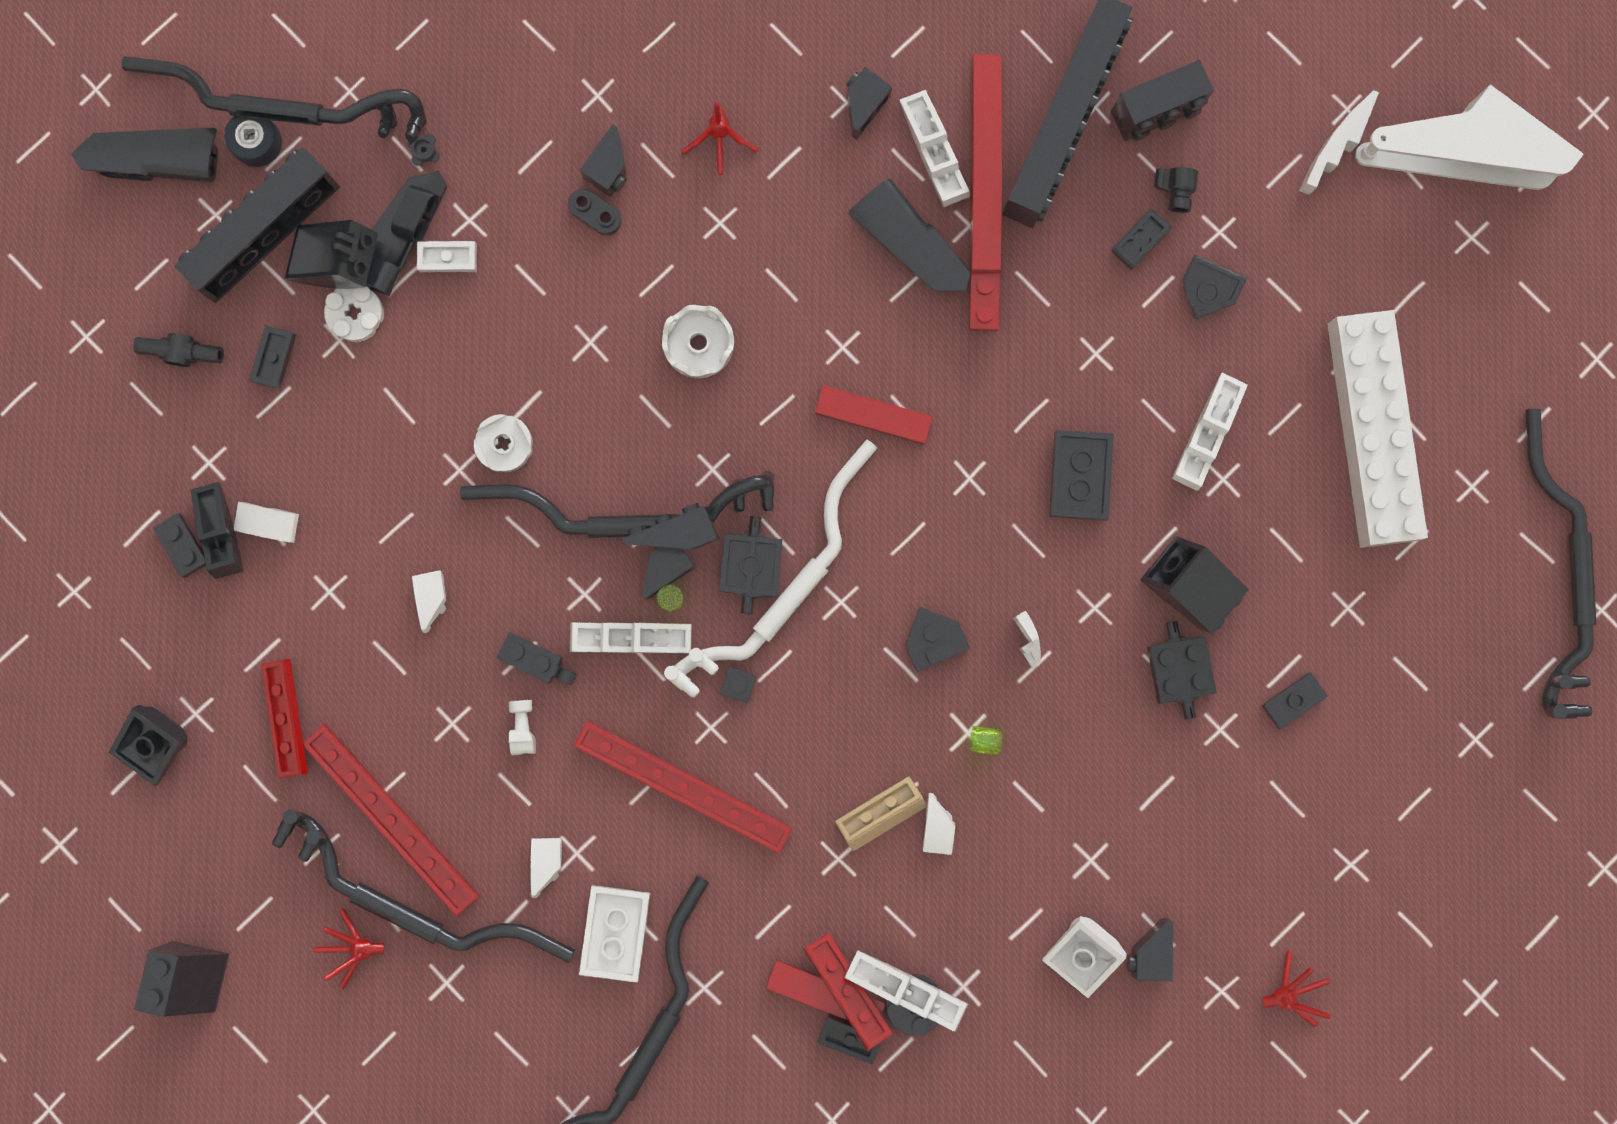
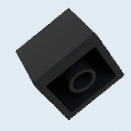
(1195, 584)
(181, 980)

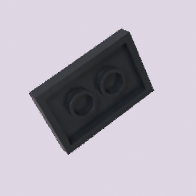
(1081, 475)

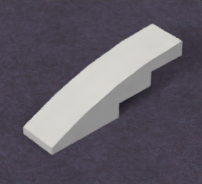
(1344, 137)
(934, 148)
(1209, 431)
(630, 637)
(906, 990)

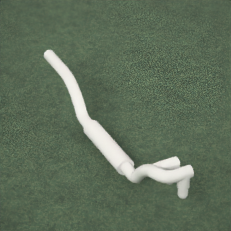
(789, 599)

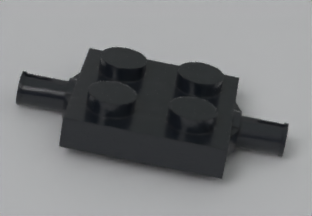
(750, 565)
(1181, 670)

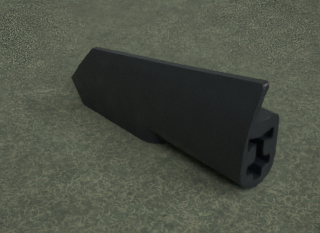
(150, 154)
(402, 226)
(905, 234)

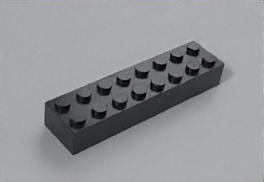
(1065, 117)

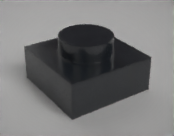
(738, 684)

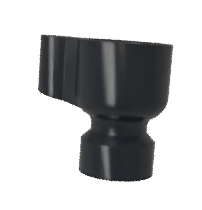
(1181, 183)

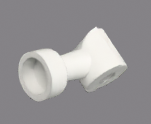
(521, 739)

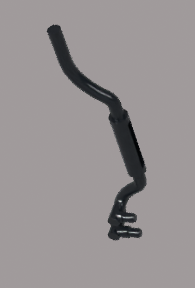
(290, 110)
(619, 525)
(1581, 581)
(396, 912)
(664, 1022)

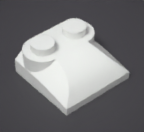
(1085, 955)

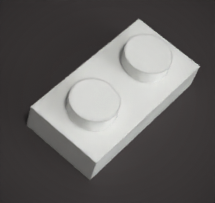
(447, 256)

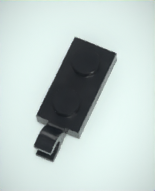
(534, 660)

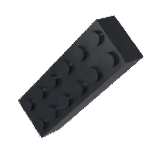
(257, 225)

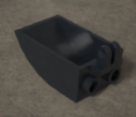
(332, 254)

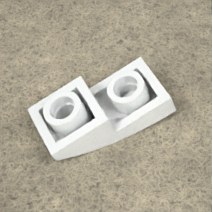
(266, 522)

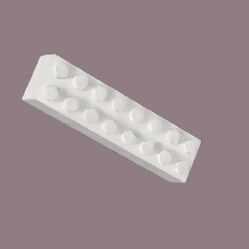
(1377, 429)

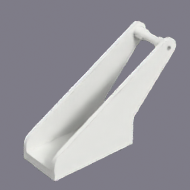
(1485, 143)

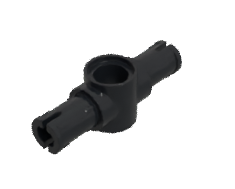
(178, 350)

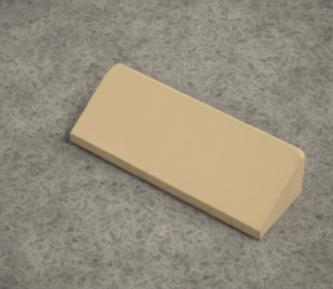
(881, 813)

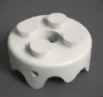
(695, 321)

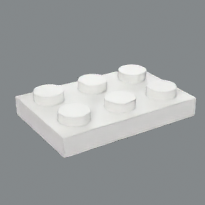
(614, 933)

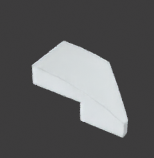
(429, 597)
(545, 863)

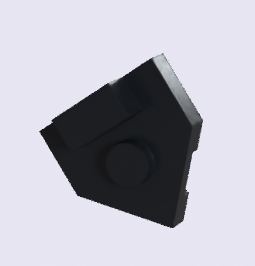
(1211, 286)
(934, 639)

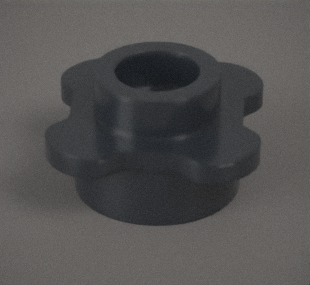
(426, 142)

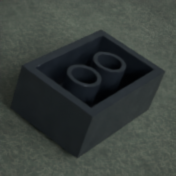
(1162, 101)

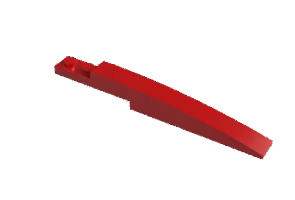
(986, 192)

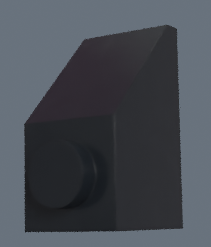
(865, 98)
(606, 164)
(665, 568)
(1153, 954)

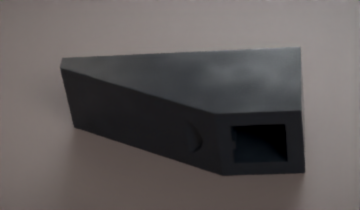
(685, 531)

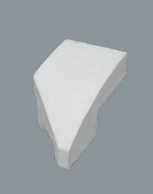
(1032, 649)
(938, 828)

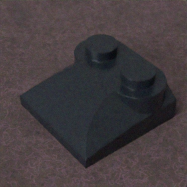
(148, 743)

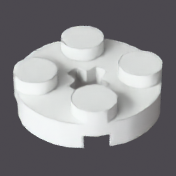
(344, 326)
(487, 438)

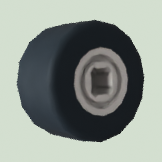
(260, 148)

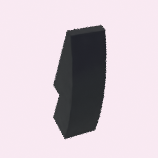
(216, 531)

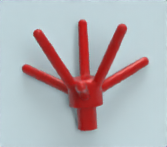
(719, 129)
(359, 949)
(1287, 997)

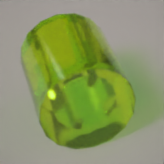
(670, 598)
(986, 740)

